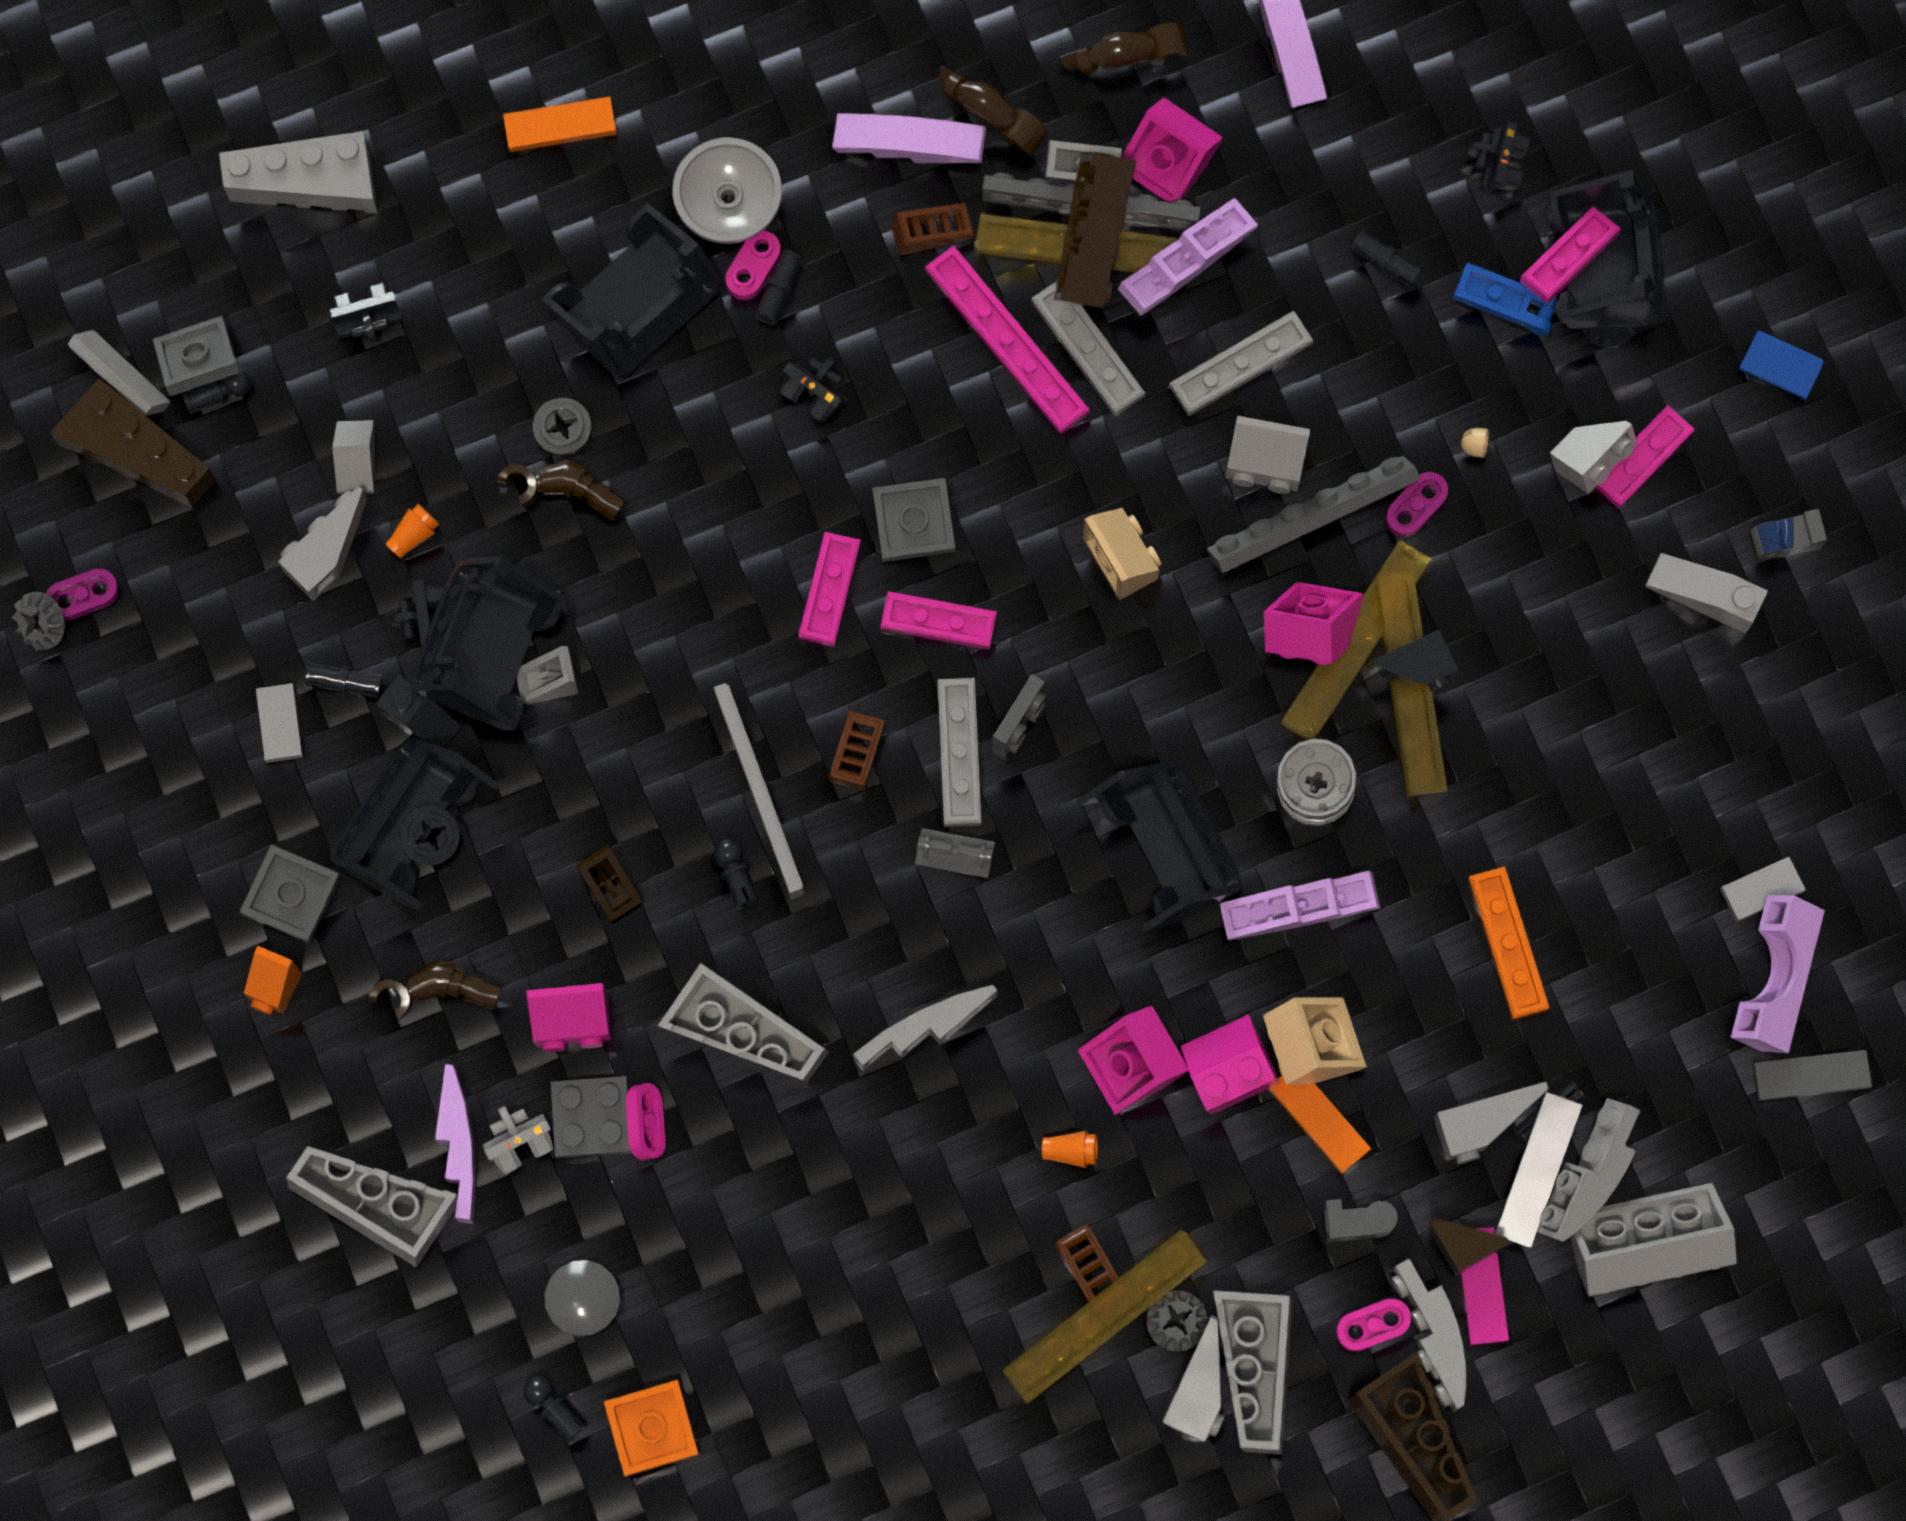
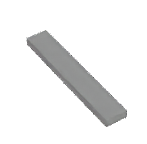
(759, 791)

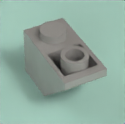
(1592, 452)

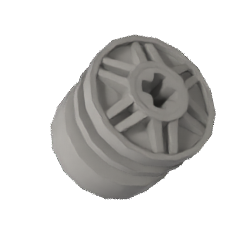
(1316, 760)

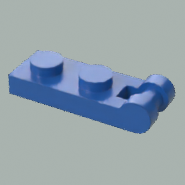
(1504, 299)

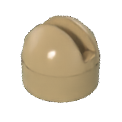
(1475, 442)

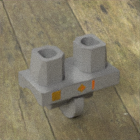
(502, 1147)

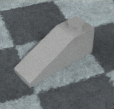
(1707, 591)
(1476, 1125)
(1199, 1393)

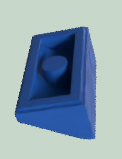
(1781, 364)

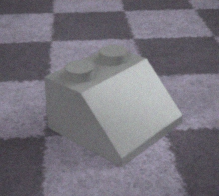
(1267, 454)

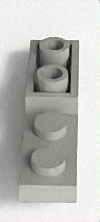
(1586, 1187)
(1443, 1348)

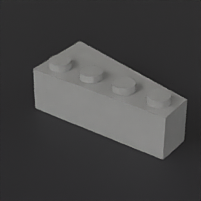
(303, 173)
(734, 1022)
(381, 1206)
(1257, 1356)

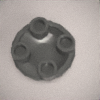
(582, 1298)

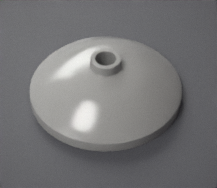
(722, 169)

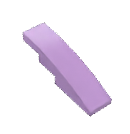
(1293, 50)
(909, 137)
(1188, 256)
(1299, 905)
(456, 1131)

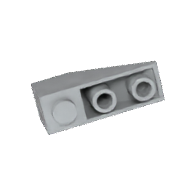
(322, 553)

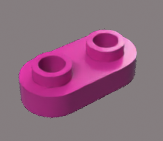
(753, 263)
(645, 1121)
(1372, 1325)

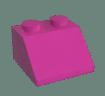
(1170, 150)
(1312, 622)
(569, 1016)
(1133, 1059)
(1229, 1065)

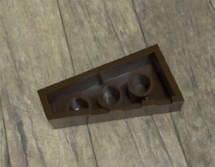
(1094, 229)
(124, 439)
(1415, 1438)

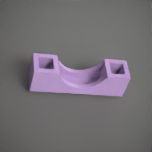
(1791, 934)

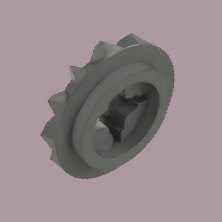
(568, 411)
(50, 620)
(1172, 1338)

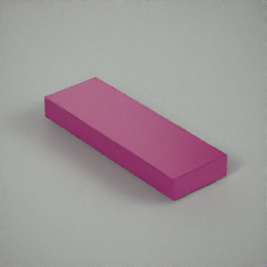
(1570, 255)
(1652, 449)
(829, 589)
(938, 620)
(1484, 1301)

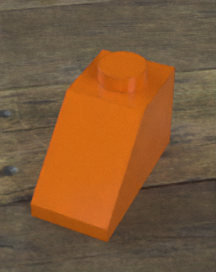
(271, 981)

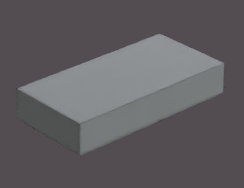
(279, 723)
(1749, 893)

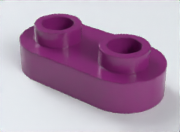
(1415, 505)
(82, 592)

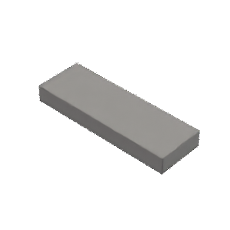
(118, 373)

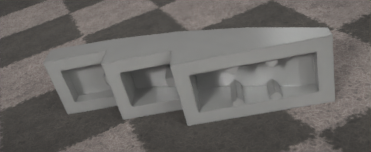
(939, 1020)

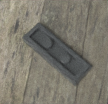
(1811, 1075)

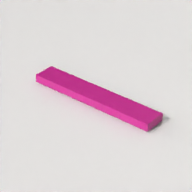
(1007, 339)

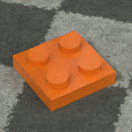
(651, 1428)

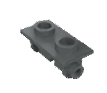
(954, 853)

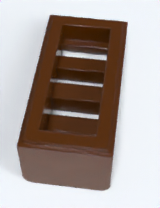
(920, 242)
(848, 778)
(1094, 1247)

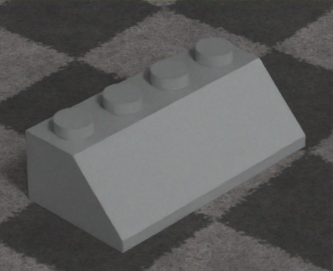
(1654, 1240)

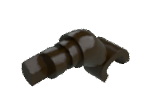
(1129, 48)
(994, 110)
(564, 478)
(435, 980)

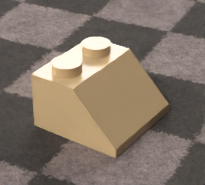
(1120, 551)
(1313, 1040)

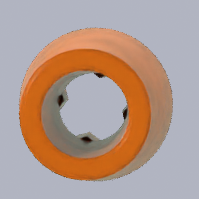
(412, 530)
(1073, 1149)

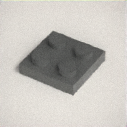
(196, 356)
(913, 519)
(1026, 708)
(290, 894)
(590, 1117)

